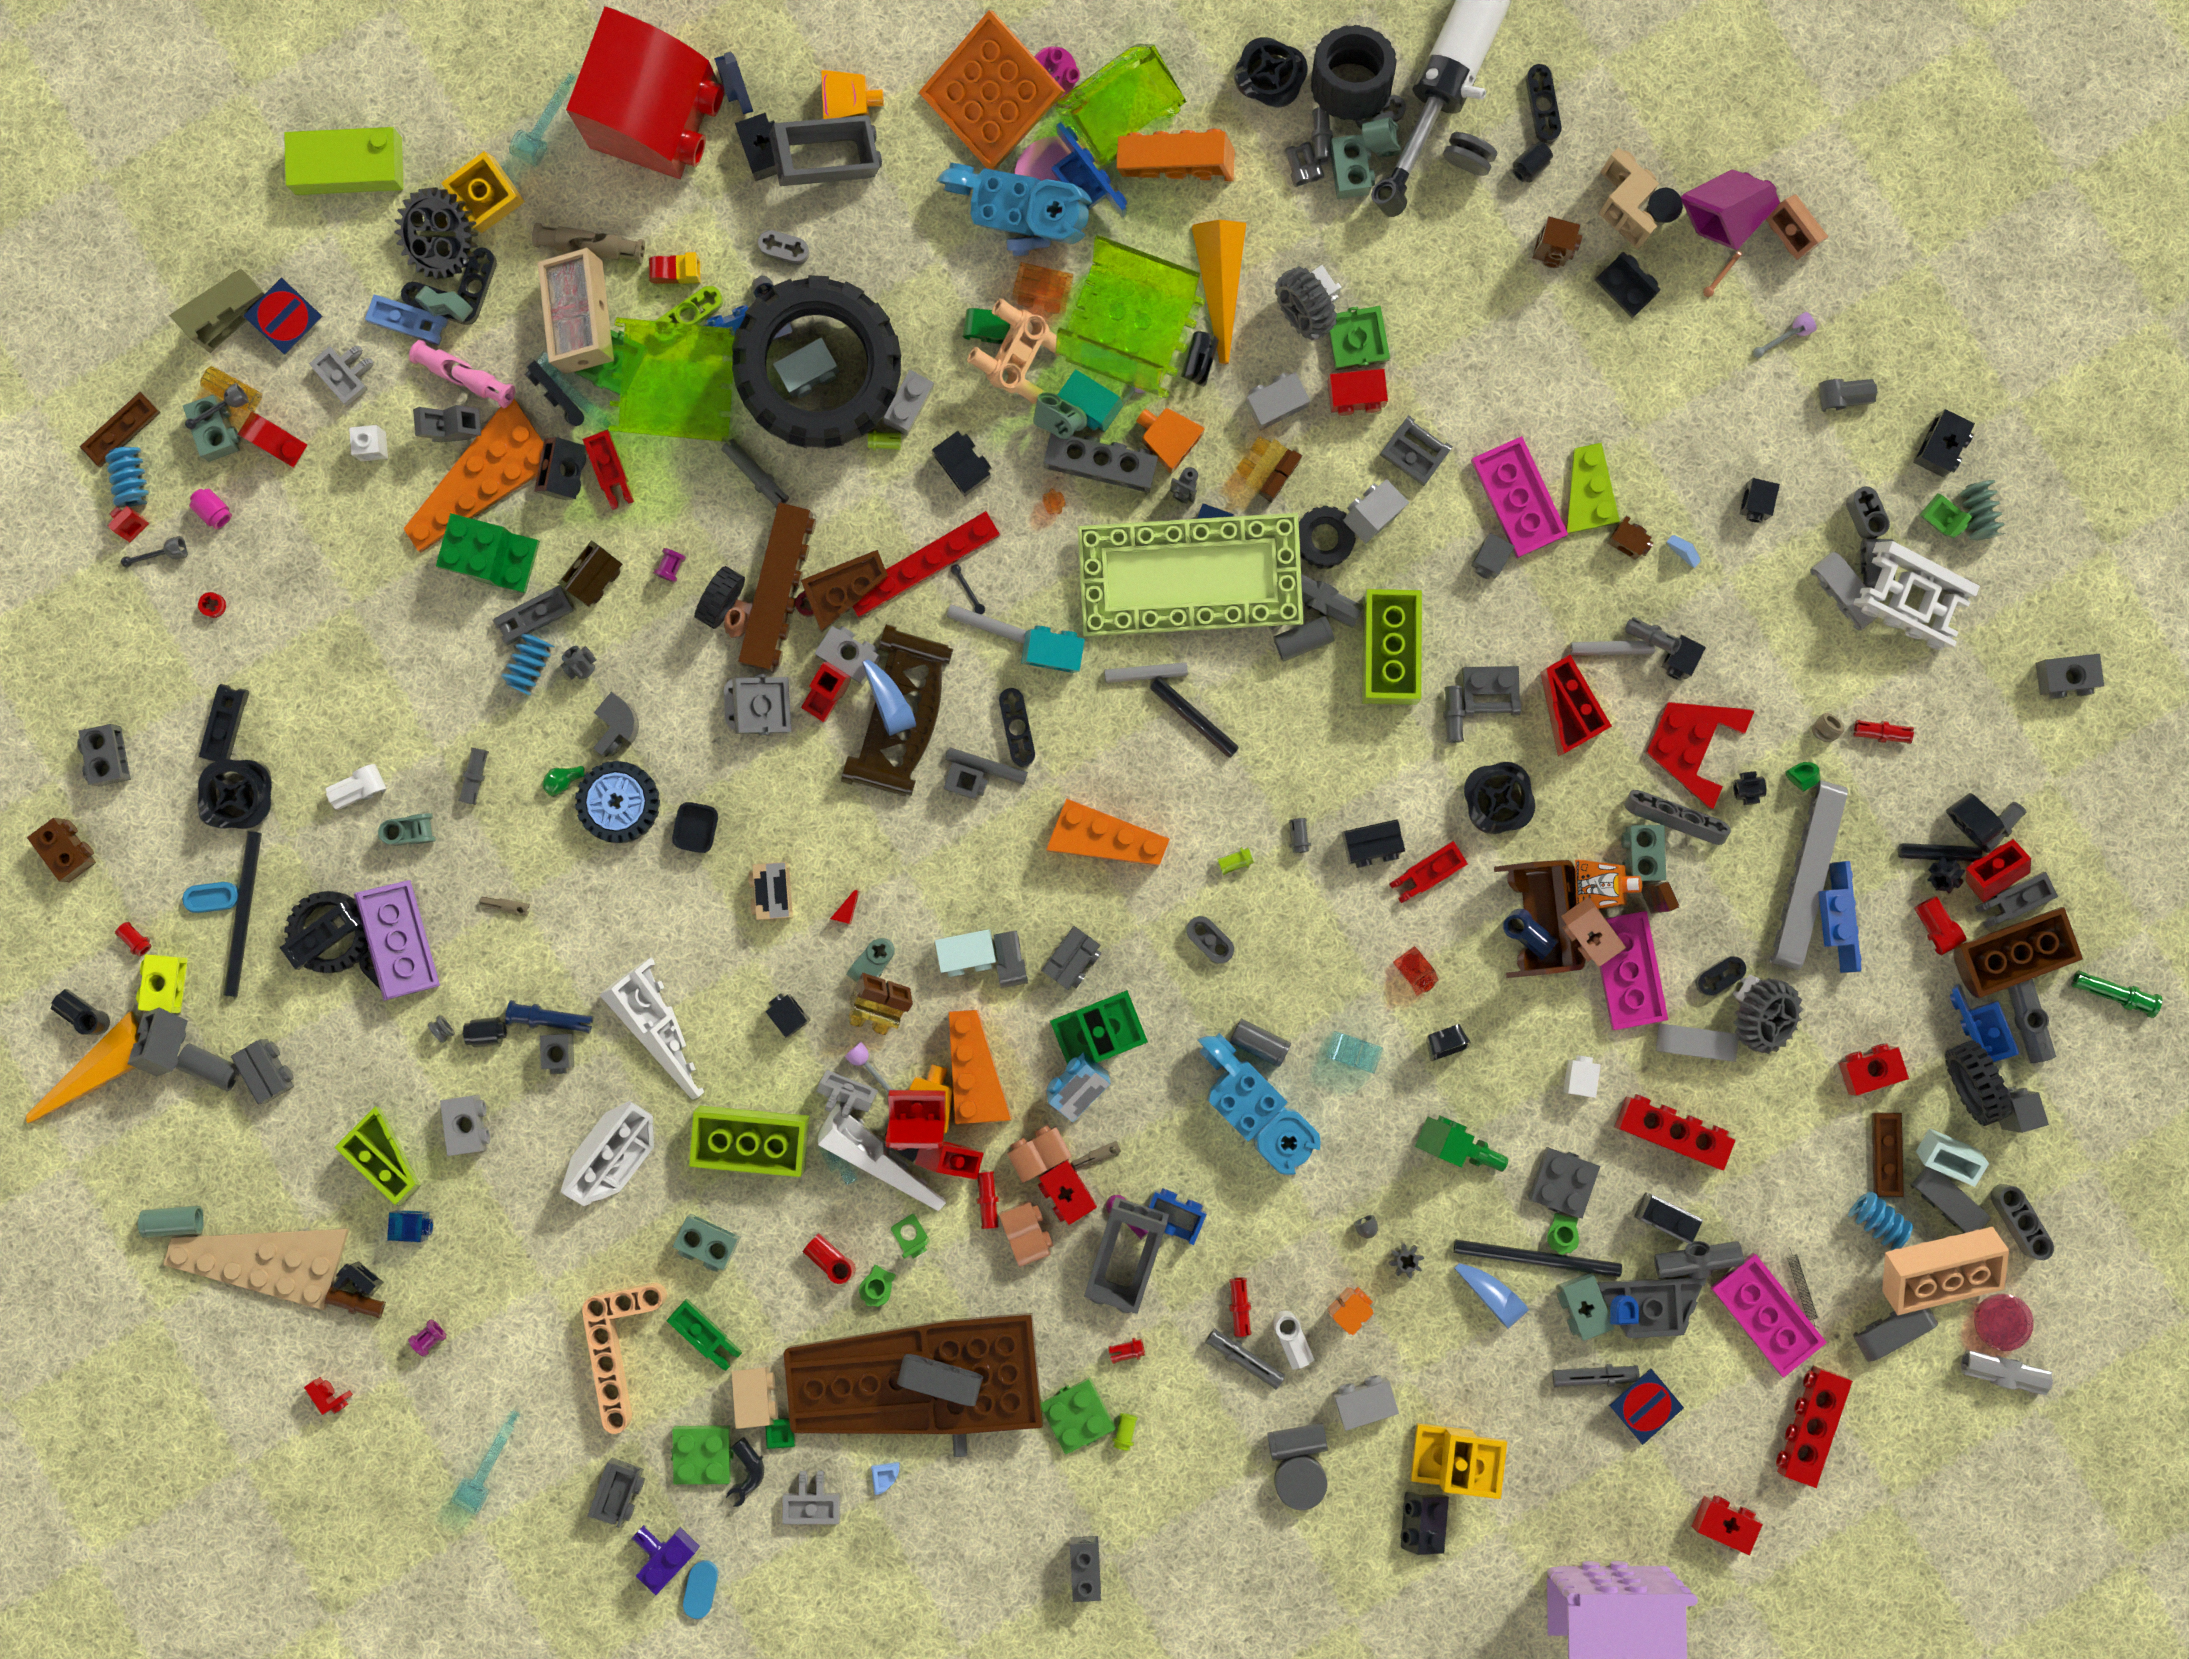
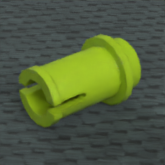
(884, 440)
(1236, 861)
(1125, 1432)

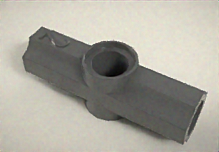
(1329, 601)
(2035, 1037)
(1698, 1260)

